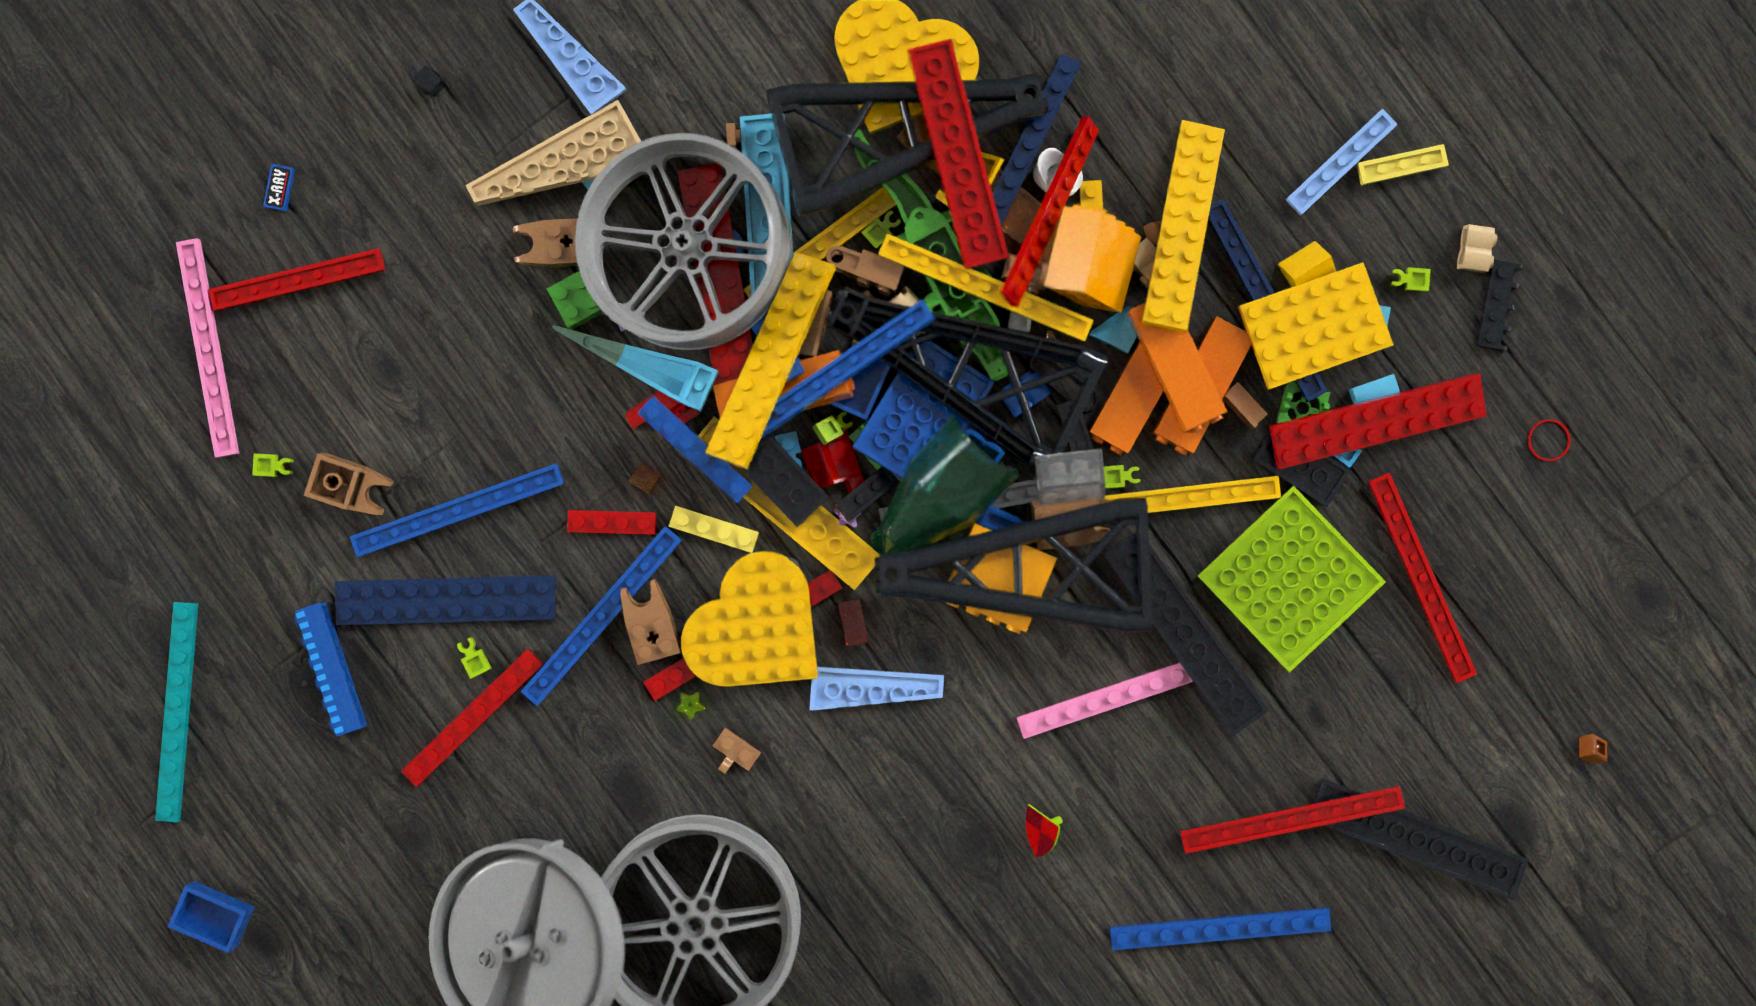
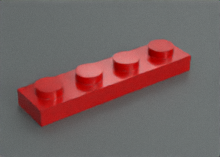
(611, 522)

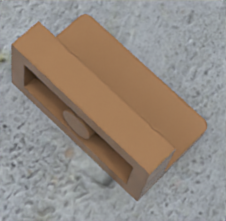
(1244, 406)

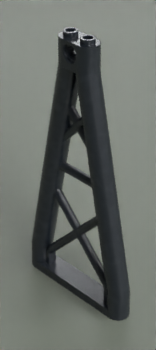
(819, 198)
(1082, 361)
(1126, 620)

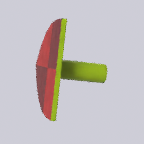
(1041, 831)

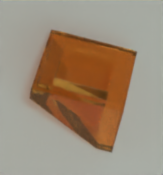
(644, 478)

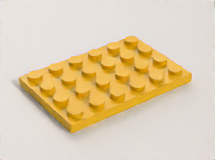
(1315, 325)

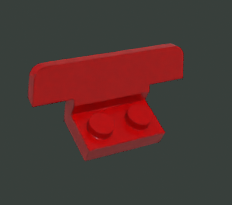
(681, 411)
(833, 463)

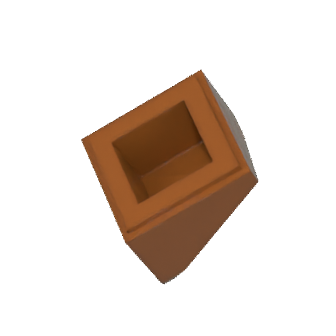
(1593, 749)

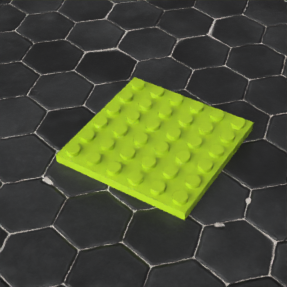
(1291, 579)

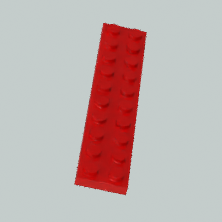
(957, 153)
(696, 187)
(1378, 421)

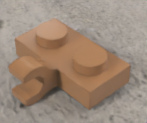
(735, 750)

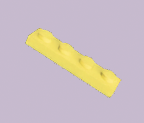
(1402, 164)
(714, 529)

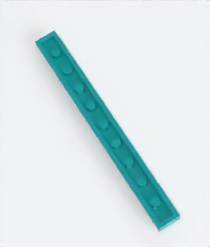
(176, 711)

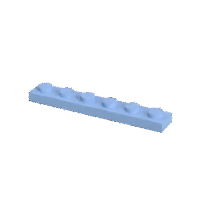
(1341, 162)

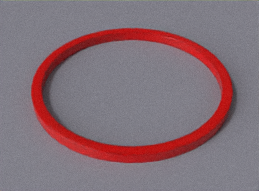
(1529, 440)

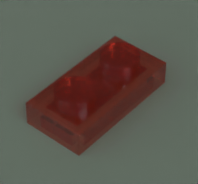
(853, 622)

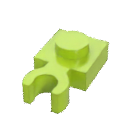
(877, 230)
(1415, 279)
(831, 428)
(269, 465)
(1116, 476)
(475, 661)

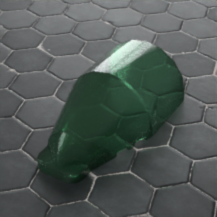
(941, 492)

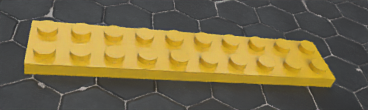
(1183, 226)
(770, 360)
(818, 534)

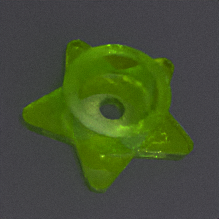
(696, 705)

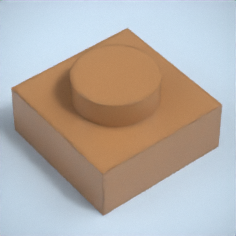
(733, 135)

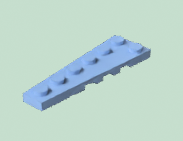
(583, 73)
(862, 687)

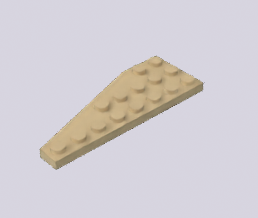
(562, 160)

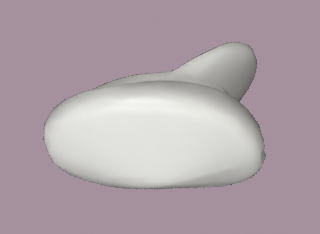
(1046, 168)

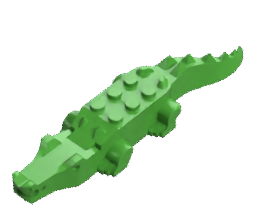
(936, 234)

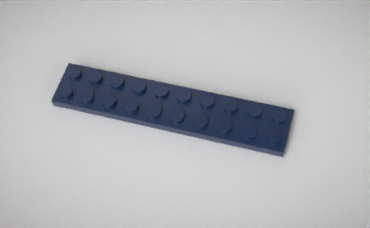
(445, 600)

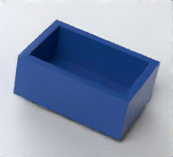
(867, 388)
(211, 916)

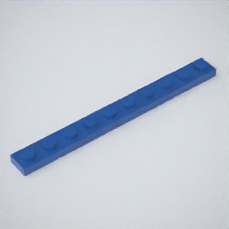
(849, 364)
(457, 510)
(600, 616)
(1220, 928)

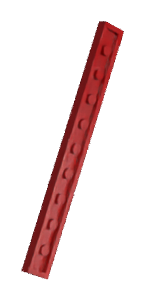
(1049, 212)
(1422, 577)
(680, 672)
(1292, 819)

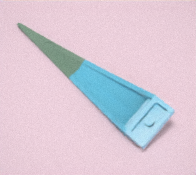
(675, 377)

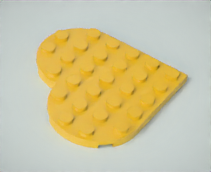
(874, 46)
(756, 628)

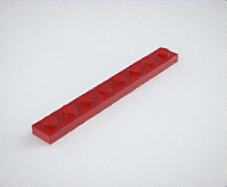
(296, 280)
(472, 717)

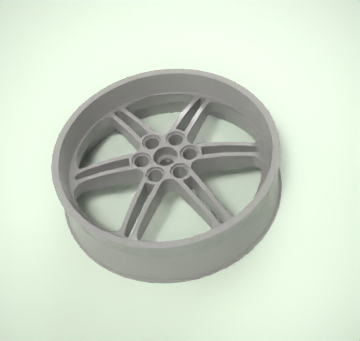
(643, 160)
(739, 839)

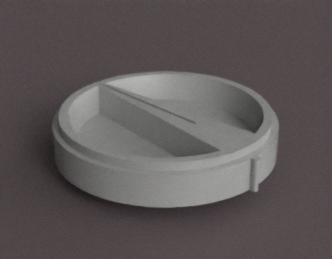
(526, 930)

